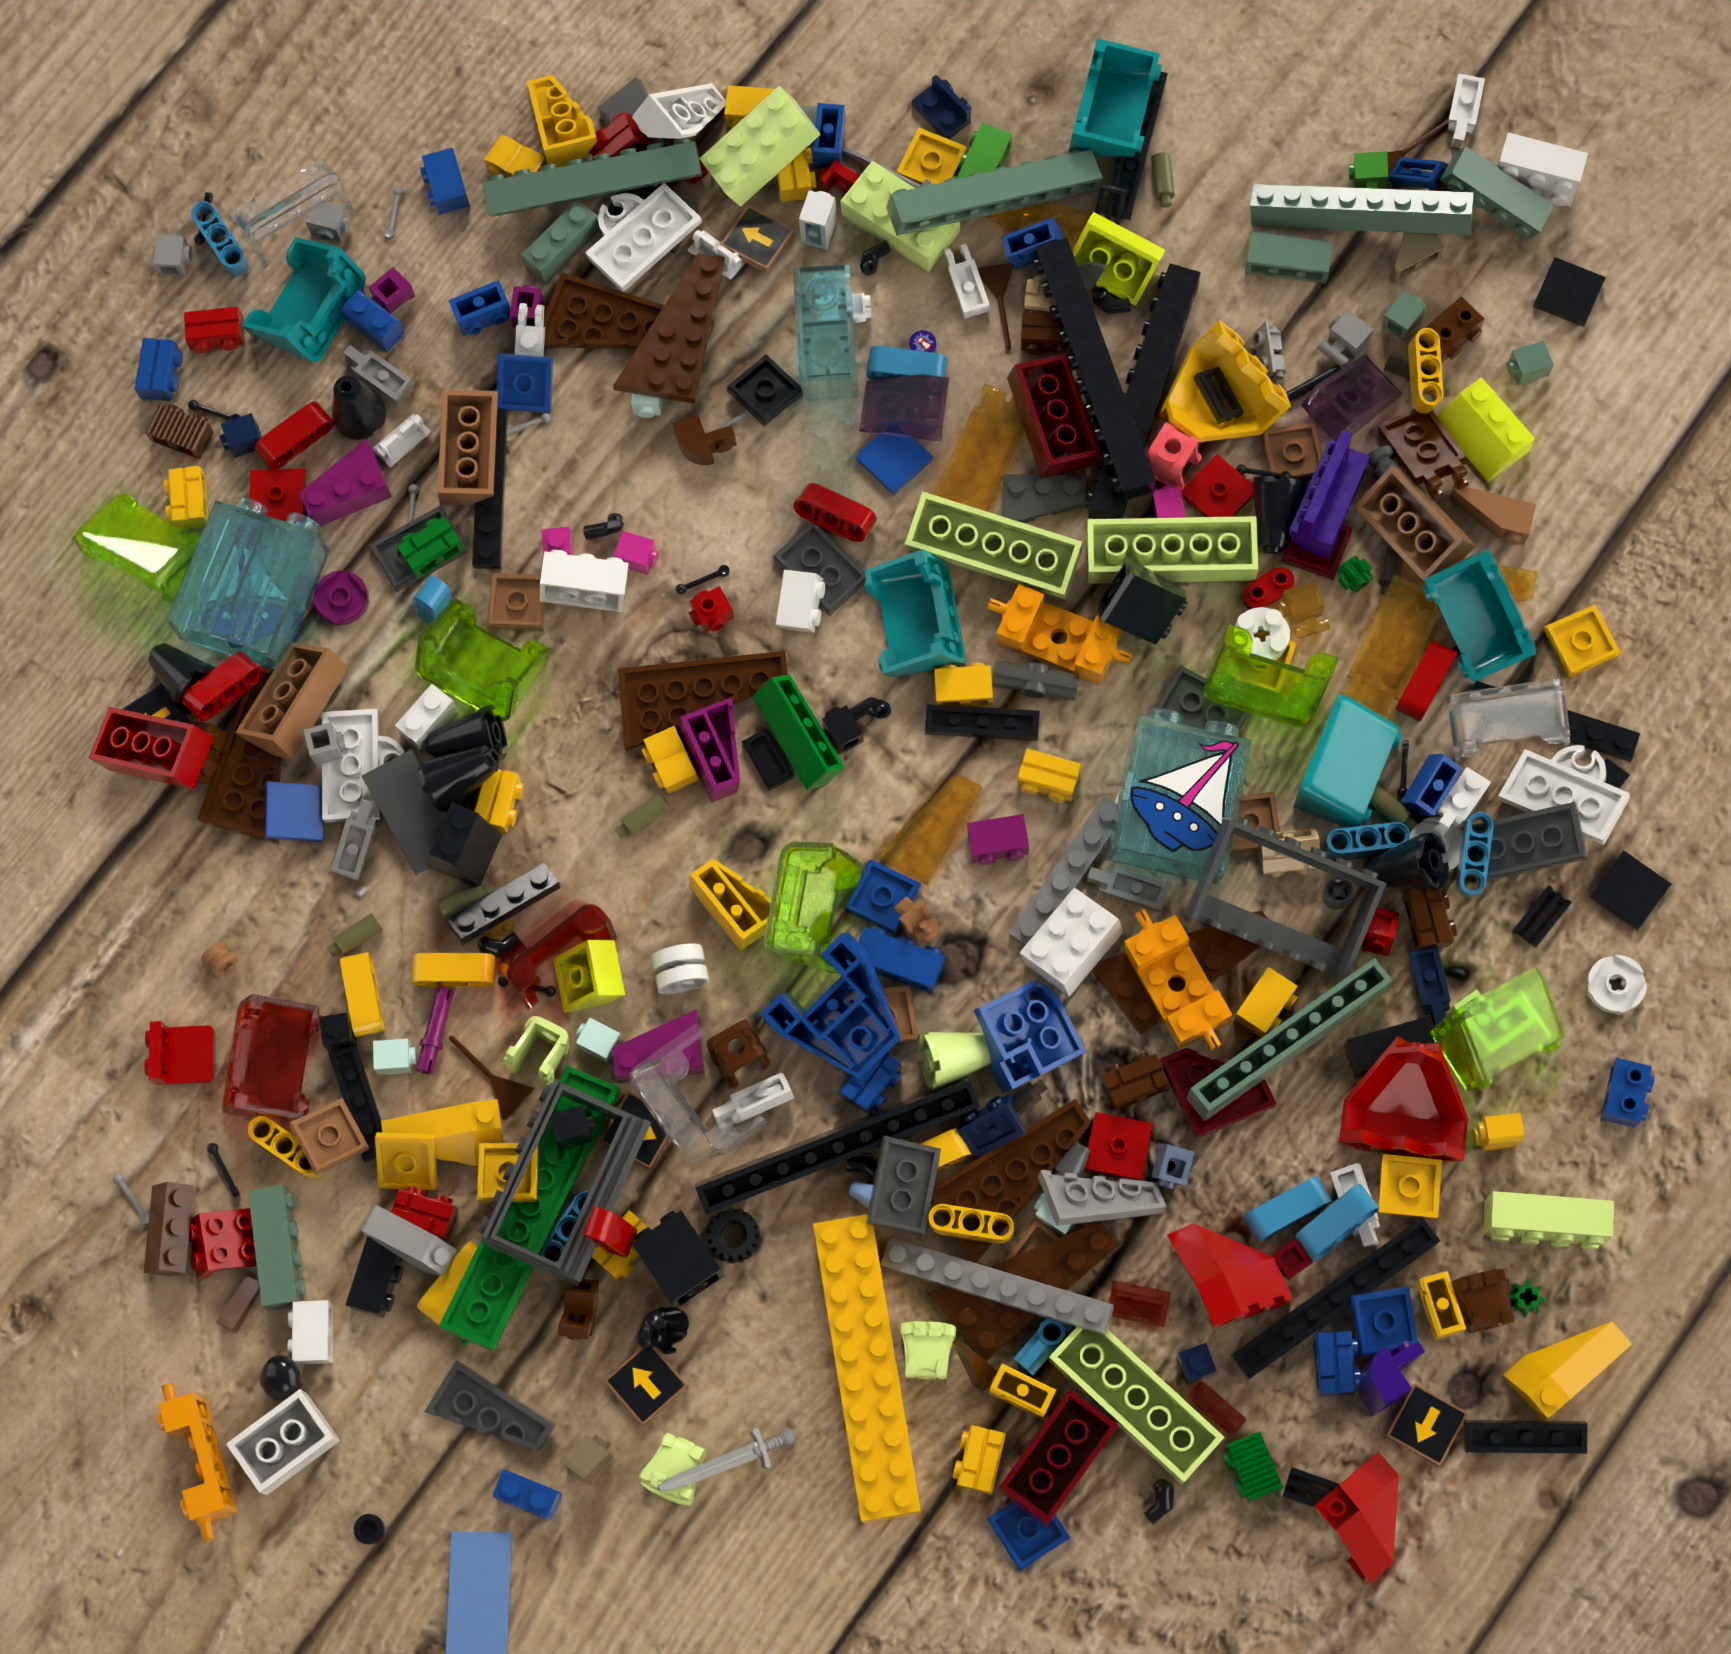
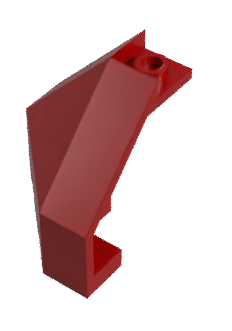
(1407, 1105)
(1229, 1275)
(1364, 1516)

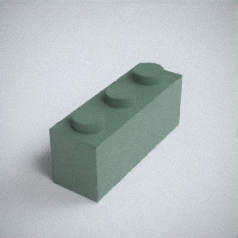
(561, 242)
(1288, 257)

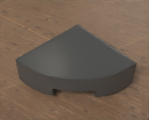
(1091, 273)

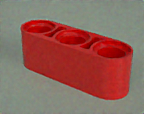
(294, 435)
(834, 512)
(1426, 680)
(222, 686)
(609, 1231)

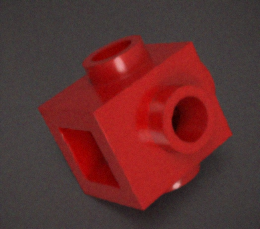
(710, 610)

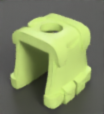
(547, 1031)
(927, 1348)
(672, 1458)

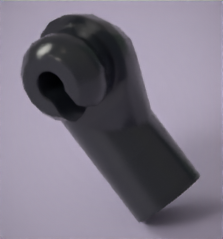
(1108, 304)
(872, 707)
(1164, 1501)

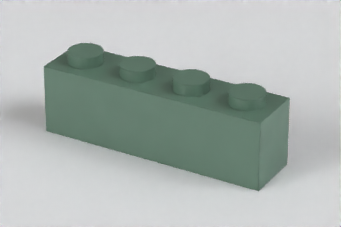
(1497, 193)
(275, 1247)

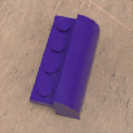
(1329, 496)
(1383, 1379)

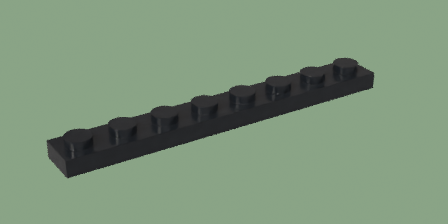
(1334, 1298)

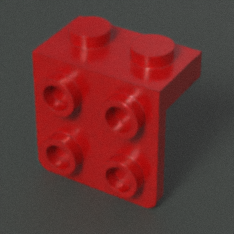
(179, 1054)
(221, 1241)

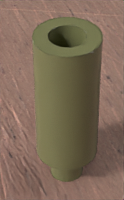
(1163, 178)
(1391, 808)
(642, 816)
(457, 902)
(355, 935)

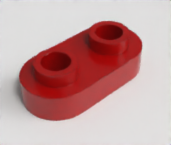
(1269, 587)

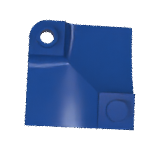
(1027, 1035)

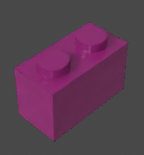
(998, 839)

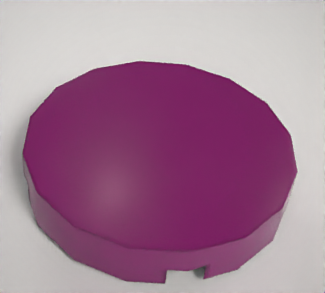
(341, 597)

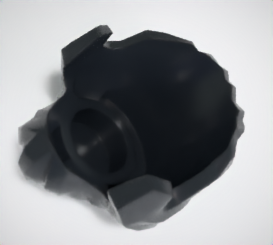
(663, 1329)

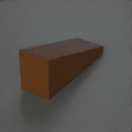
(239, 1305)
(977, 1368)

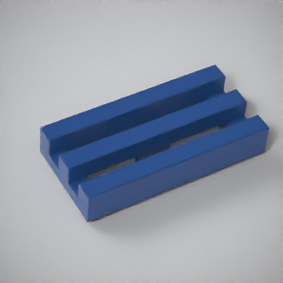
(1415, 176)

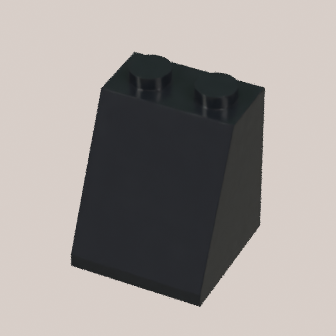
(1141, 602)
(464, 846)
(677, 1258)

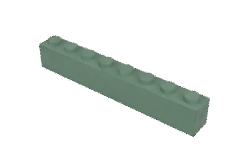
(591, 178)
(993, 192)
(1362, 209)
(1289, 1039)

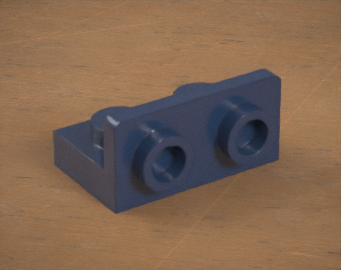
(943, 108)
(990, 1126)

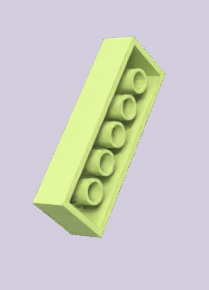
(994, 545)
(1174, 548)
(1137, 1401)

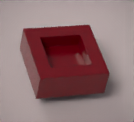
(1292, 1259)

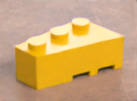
(731, 902)

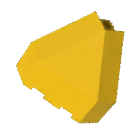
(1245, 374)

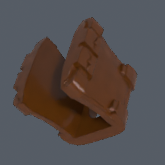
(729, 1063)
(1484, 1299)

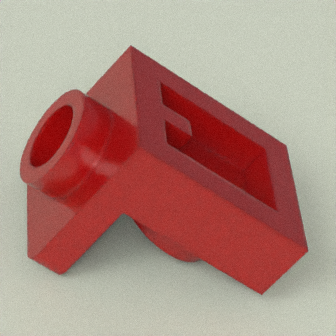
(838, 174)
(1381, 932)

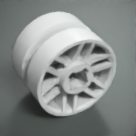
(680, 969)

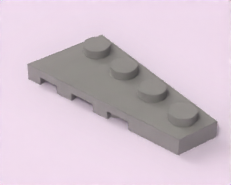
(1097, 1199)

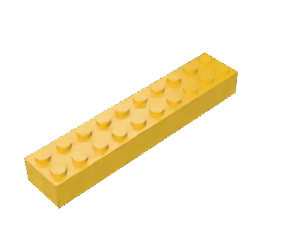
(866, 1369)

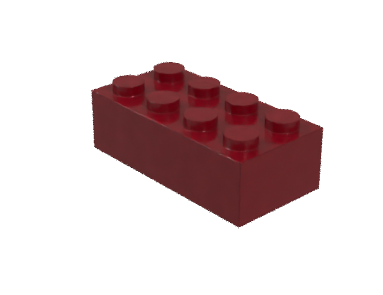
(1053, 415)
(1058, 1458)

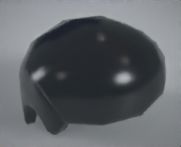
(280, 1377)

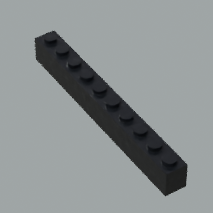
(1094, 369)
(1150, 374)
(836, 1145)

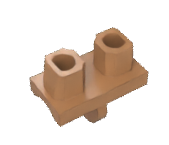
(917, 921)

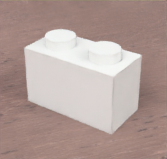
(818, 219)
(800, 601)
(426, 715)
(311, 1332)

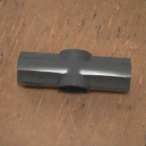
(1035, 680)

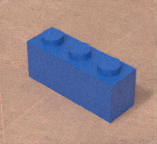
(903, 960)

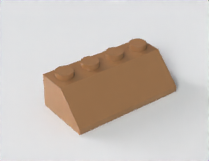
(467, 446)
(1413, 524)
(292, 699)

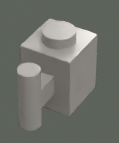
(1347, 335)

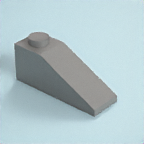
(408, 1241)

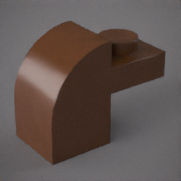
(699, 446)
(579, 1310)

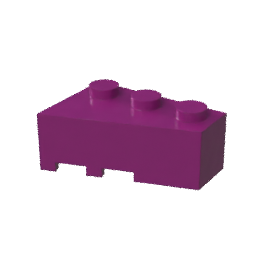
(346, 486)
(712, 747)
(638, 1049)

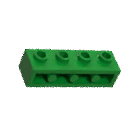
(798, 732)

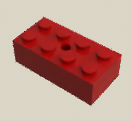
(151, 747)

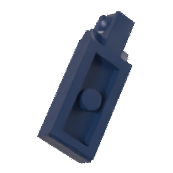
(1430, 982)

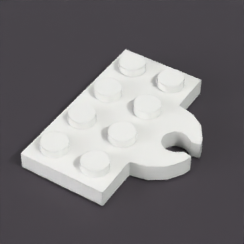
(640, 234)
(364, 751)
(1547, 783)

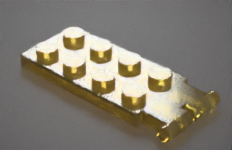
(982, 451)
(1392, 646)

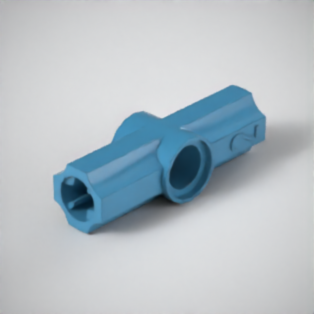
(1038, 1348)

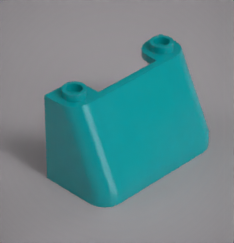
(1115, 100)
(311, 302)
(916, 614)
(1480, 615)
(1347, 763)

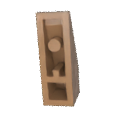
(1500, 515)

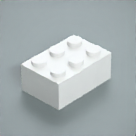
(1543, 167)
(583, 581)
(1071, 942)
(282, 1442)

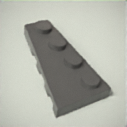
(482, 1405)

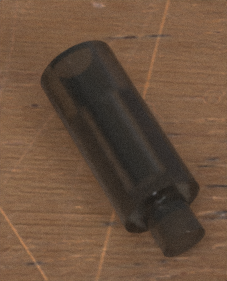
(1391, 566)
(1027, 1097)

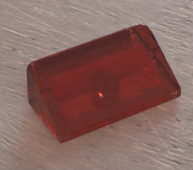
(1139, 1303)
(1216, 1408)

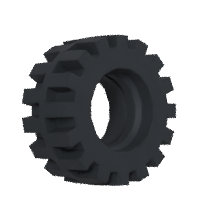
(724, 1219)

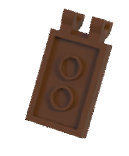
(1425, 450)

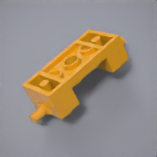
(1031, 622)
(1164, 953)
(192, 1418)

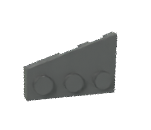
(1032, 496)

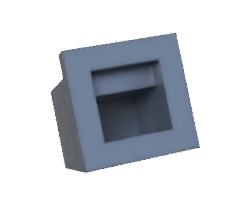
(1181, 1164)

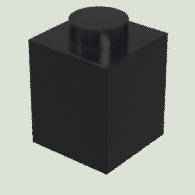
(842, 729)
(336, 1031)
(572, 1127)

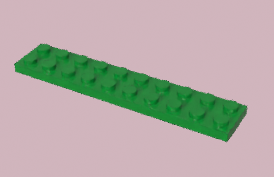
(496, 1280)

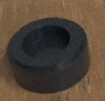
(369, 1529)

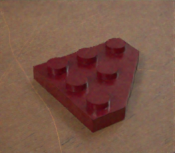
(1188, 1068)

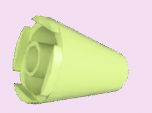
(951, 1056)

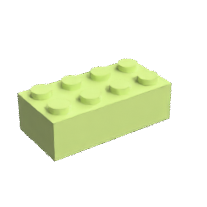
(759, 146)
(866, 208)
(1548, 1219)

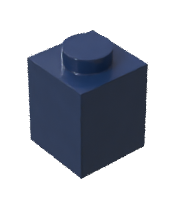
(240, 435)
(1196, 1364)

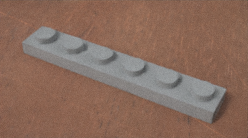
(1068, 871)

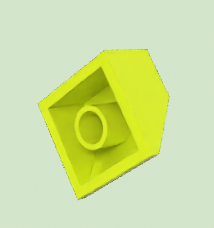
(589, 975)

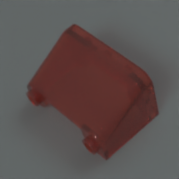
(520, 963)
(269, 1058)

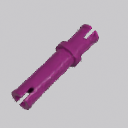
(432, 1040)

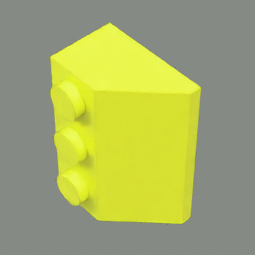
(1127, 256)
(1486, 430)

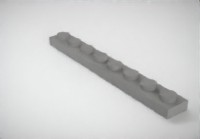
(997, 1286)

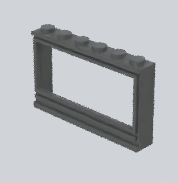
(1270, 933)
(602, 1193)

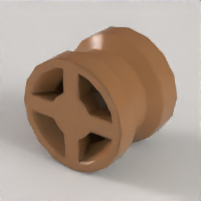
(219, 959)

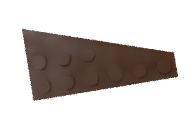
(596, 316)
(675, 346)
(662, 693)
(238, 785)
(1214, 951)
(1009, 1174)
(1057, 1263)

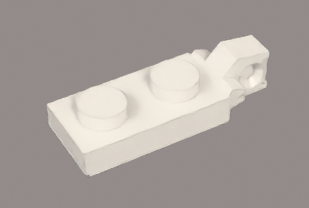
(1465, 107)
(1461, 800)
(754, 1100)
(1343, 1181)

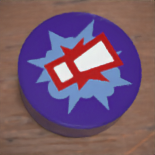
(923, 341)

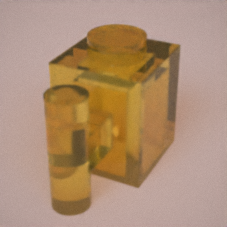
(1304, 605)

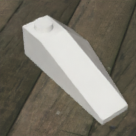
(679, 111)

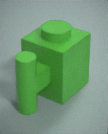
(1369, 170)

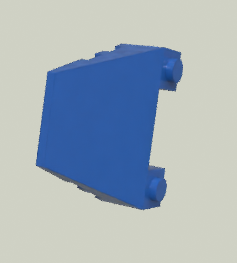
(849, 1021)

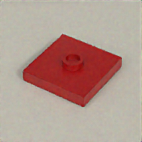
(1218, 490)
(279, 491)
(1118, 1146)

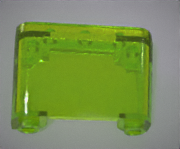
(138, 544)
(476, 663)
(1266, 685)
(806, 900)
(1499, 1030)

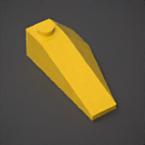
(561, 123)
(456, 1129)
(1561, 1370)

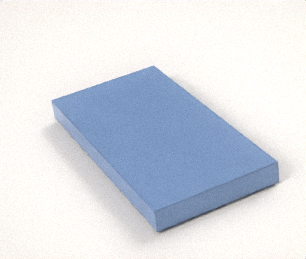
(479, 1593)

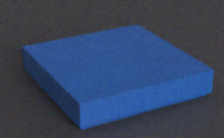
(524, 382)
(894, 460)
(293, 812)
(878, 895)
(1383, 1319)
(1024, 1536)

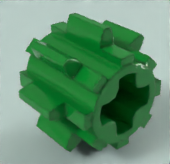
(1355, 574)
(1532, 1293)

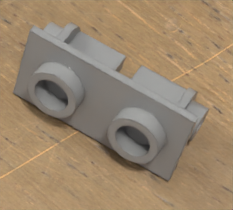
(1266, 342)

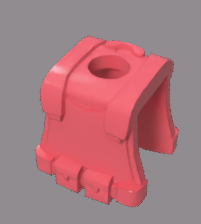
(1166, 466)

